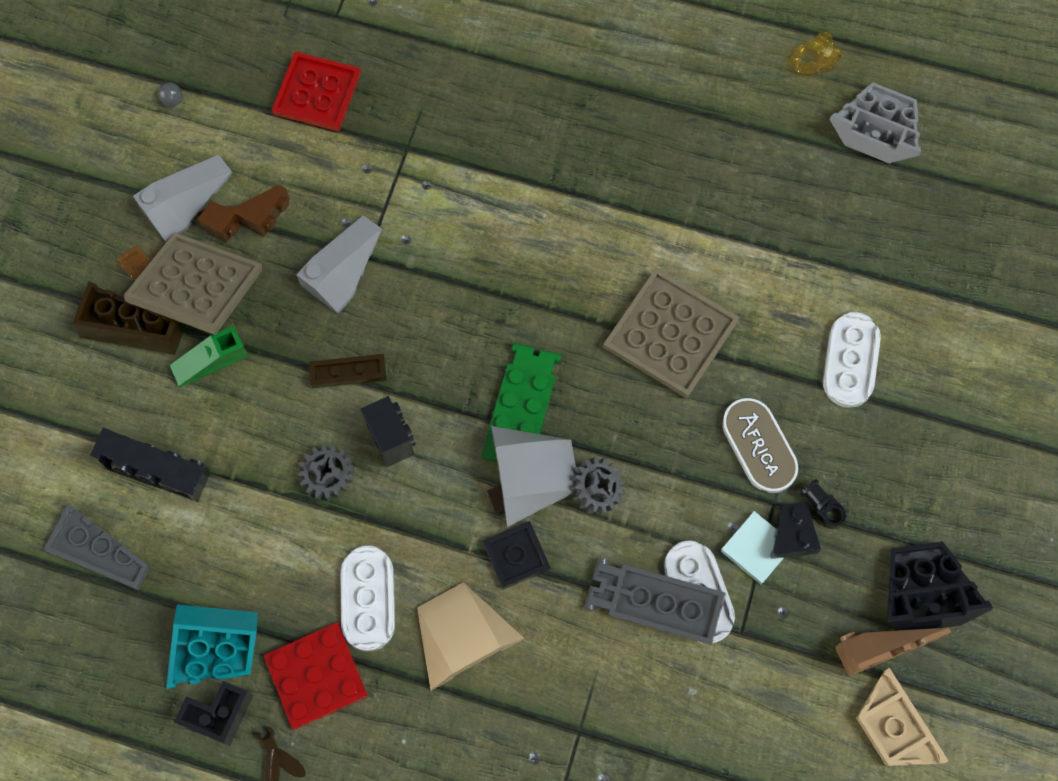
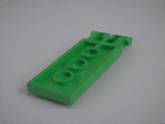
(523, 394)

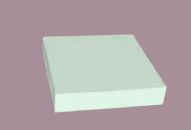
(752, 548)

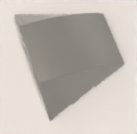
(880, 124)
(532, 471)

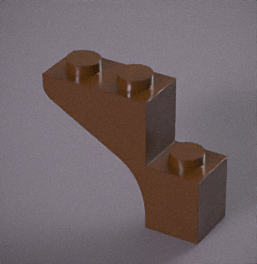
(256, 214)

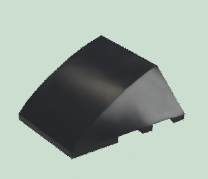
(930, 589)

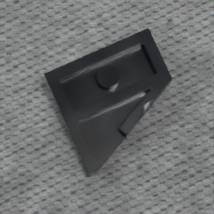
(795, 532)

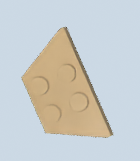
(897, 727)

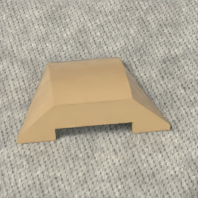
(460, 632)

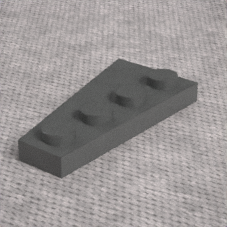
(92, 548)

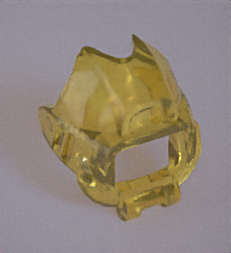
(827, 55)

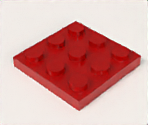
(316, 91)
(315, 676)

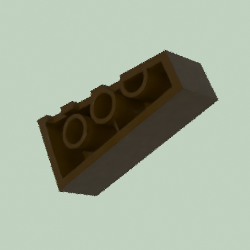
(112, 320)

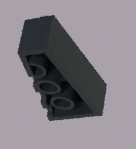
(150, 465)

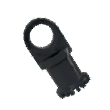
(823, 503)

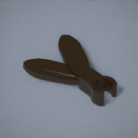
(277, 757)

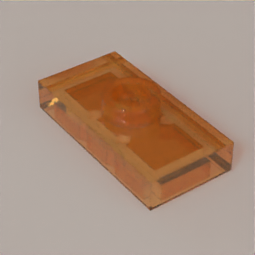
(134, 262)

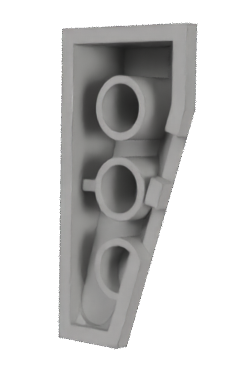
(179, 197)
(339, 265)

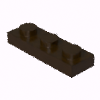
(347, 371)

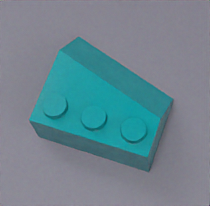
(211, 644)

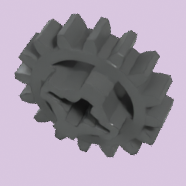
(316, 469)
(586, 482)

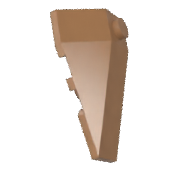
(877, 647)

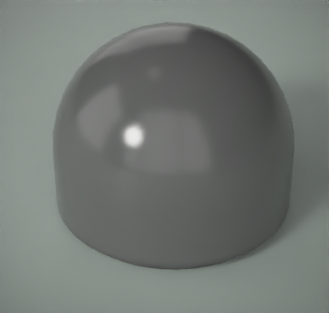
(170, 94)

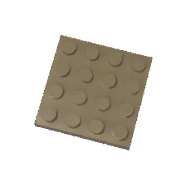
(193, 283)
(671, 333)

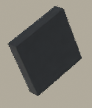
(516, 555)

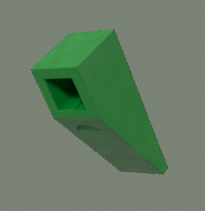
(209, 356)

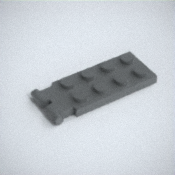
(656, 601)

